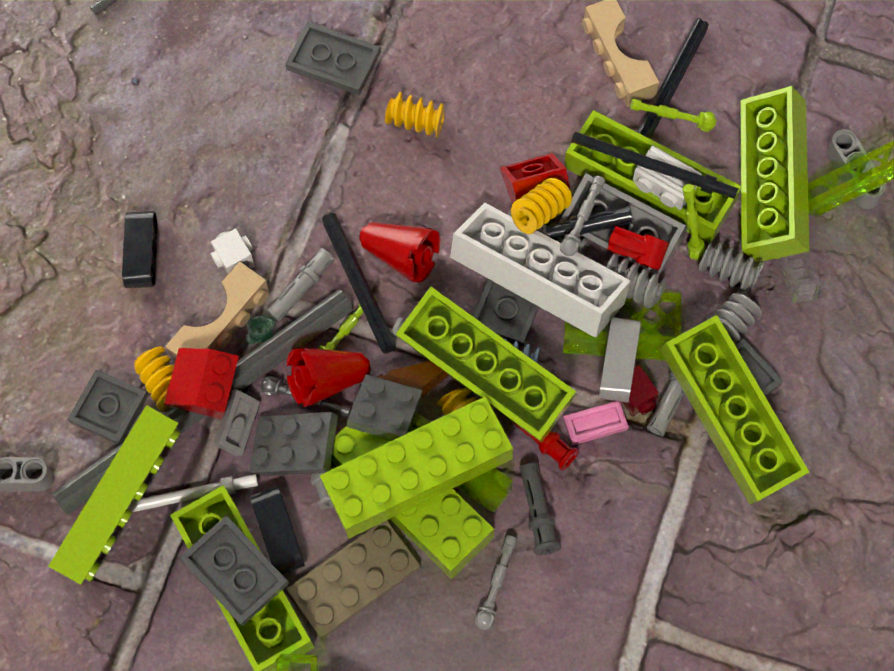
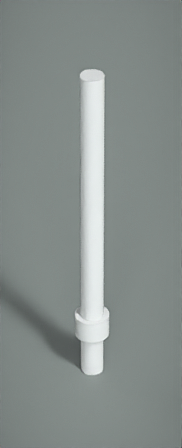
(194, 493)

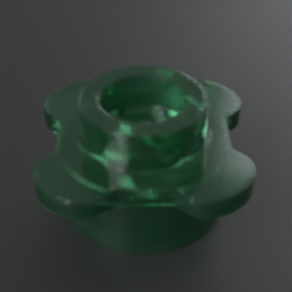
(256, 324)

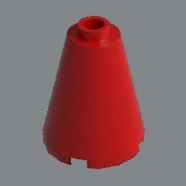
(402, 248)
(324, 373)

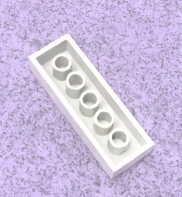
(538, 271)

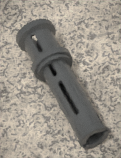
(541, 522)

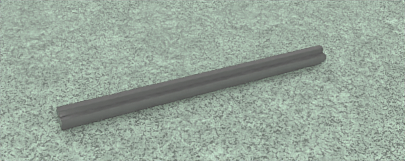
(248, 369)

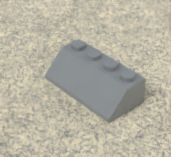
(645, 219)

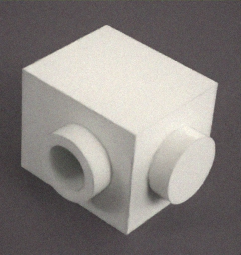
(230, 249)

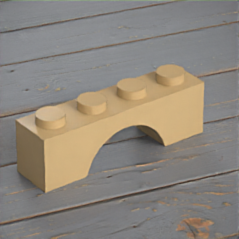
(632, 77)
(244, 292)

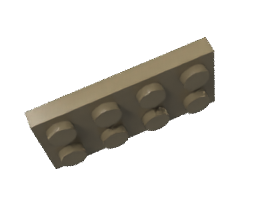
(353, 579)

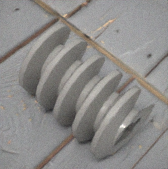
(730, 266)
(641, 286)
(737, 313)

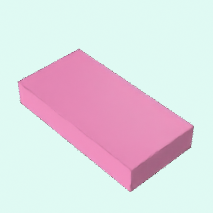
(595, 423)

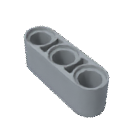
(841, 157)
(619, 359)
(23, 469)

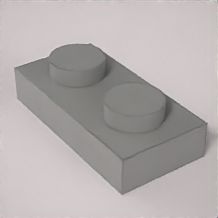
(236, 423)

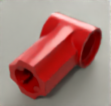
(644, 249)

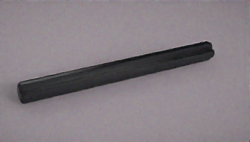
(674, 76)
(359, 283)

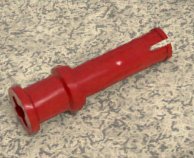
(555, 448)

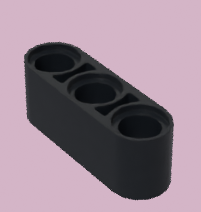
(139, 249)
(277, 530)

